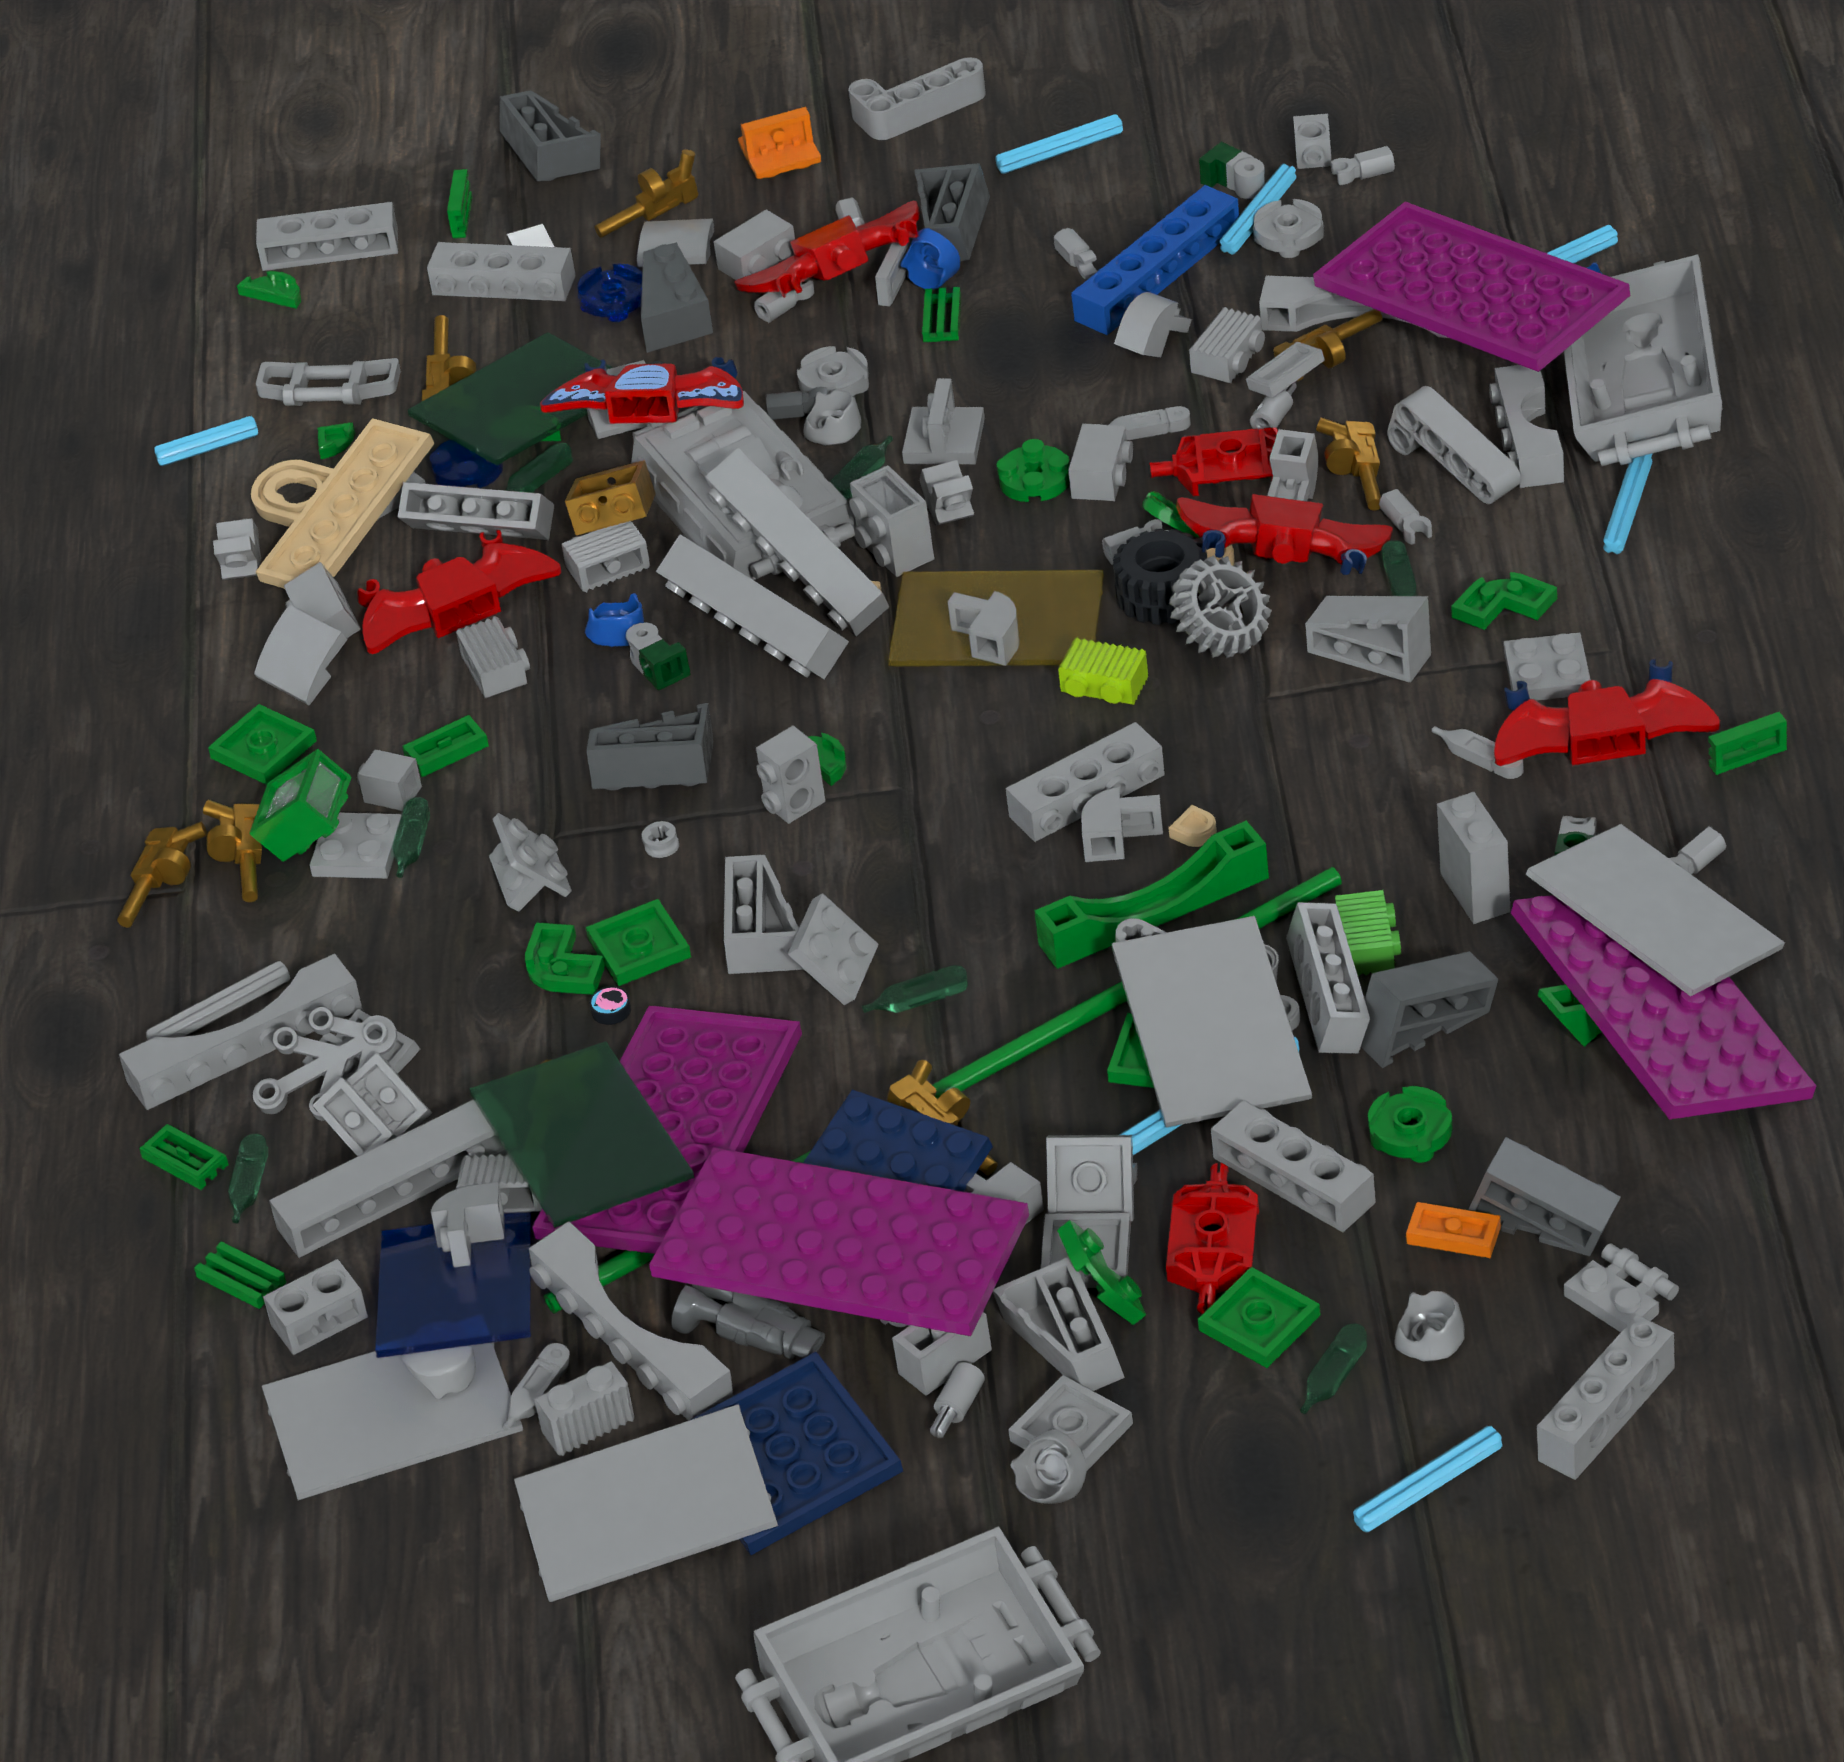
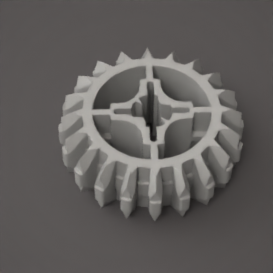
(1218, 627)

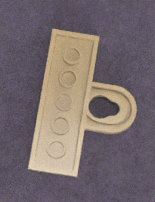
(345, 500)

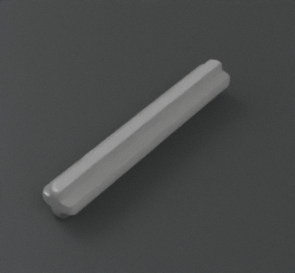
(222, 1002)

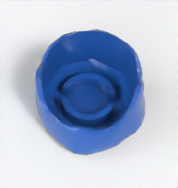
(931, 260)
(610, 622)

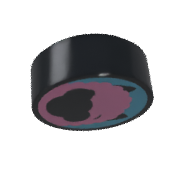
(610, 1005)

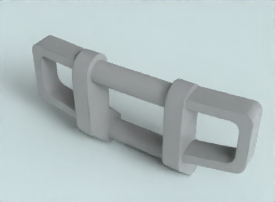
(350, 393)

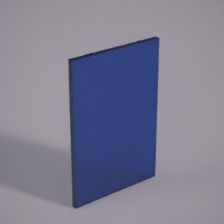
(440, 1306)

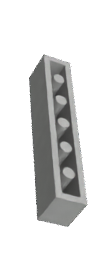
(797, 542)
(751, 606)
(382, 1179)

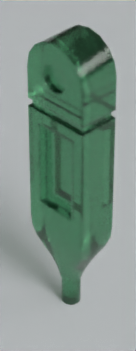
(863, 463)
(541, 469)
(1398, 569)
(411, 833)
(921, 990)
(247, 1173)
(1335, 1365)

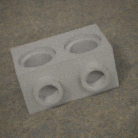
(790, 774)
(315, 1306)

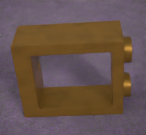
(598, 505)

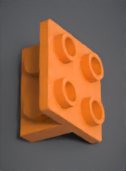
(779, 143)

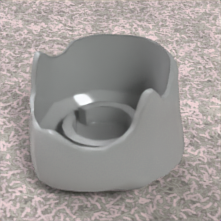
(833, 418)
(1430, 1327)
(443, 1369)
(1050, 1468)

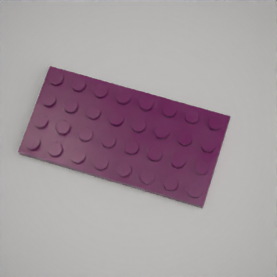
(1472, 286)
(1684, 1049)
(708, 1089)
(841, 1241)

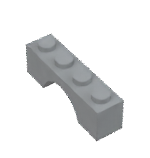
(1532, 449)

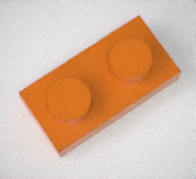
(1453, 1230)

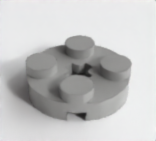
(1288, 227)
(848, 371)

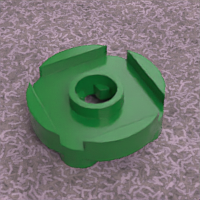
(1033, 471)
(1410, 1141)

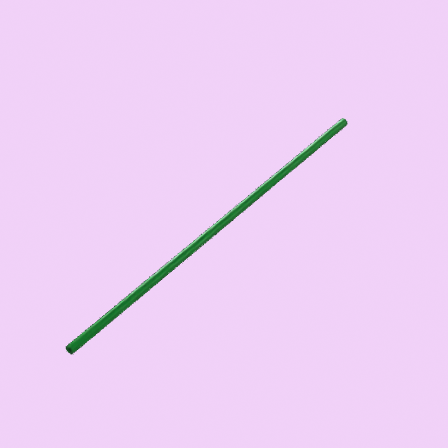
(1024, 1045)

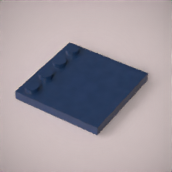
(809, 1446)

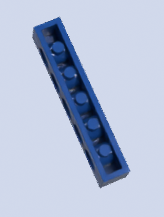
(1155, 258)

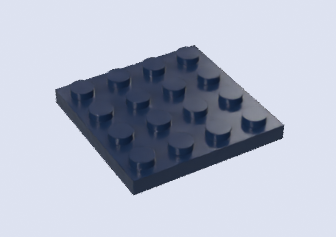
(899, 1144)

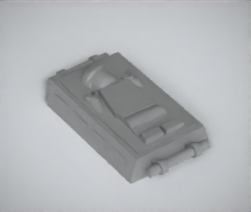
(1647, 368)
(700, 439)
(918, 1655)

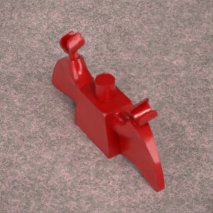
(833, 250)
(451, 593)

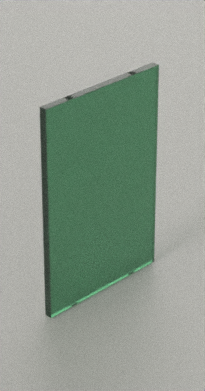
(499, 405)
(581, 1134)

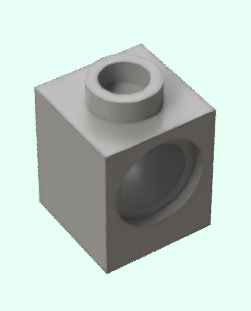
(1312, 141)

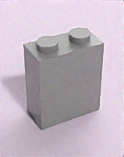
(1473, 857)

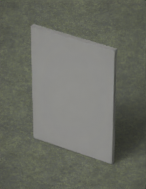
(1655, 909)
(1210, 1021)
(379, 1418)
(645, 1503)

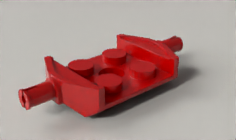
(1205, 459)
(1211, 1259)

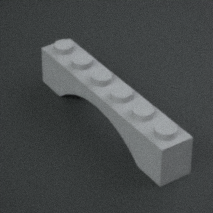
(1296, 303)
(176, 1065)
(681, 1372)

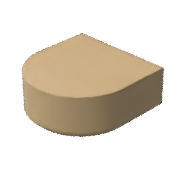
(1193, 827)

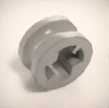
(660, 848)

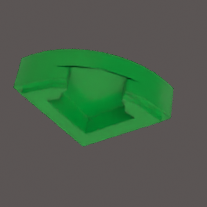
(334, 439)

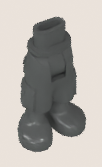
(747, 1321)

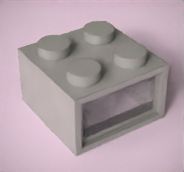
(891, 521)

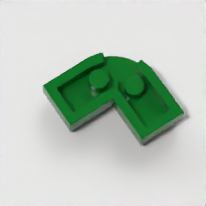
(1520, 594)
(555, 967)
(1086, 1256)

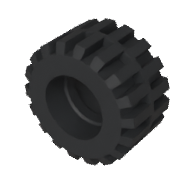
(1149, 568)

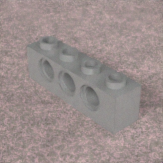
(327, 236)
(501, 271)
(476, 510)
(1060, 791)
(1327, 978)
(1293, 1165)
(1605, 1397)

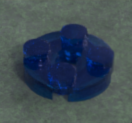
(611, 292)
(460, 467)

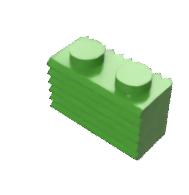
(1368, 931)

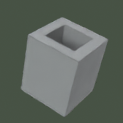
(389, 779)

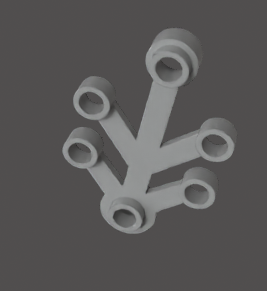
(330, 1058)

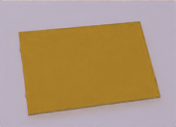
(1049, 606)

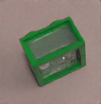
(301, 805)

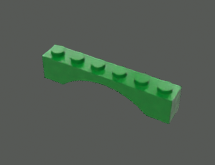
(1221, 867)

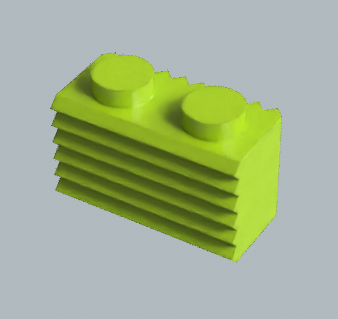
(1103, 671)

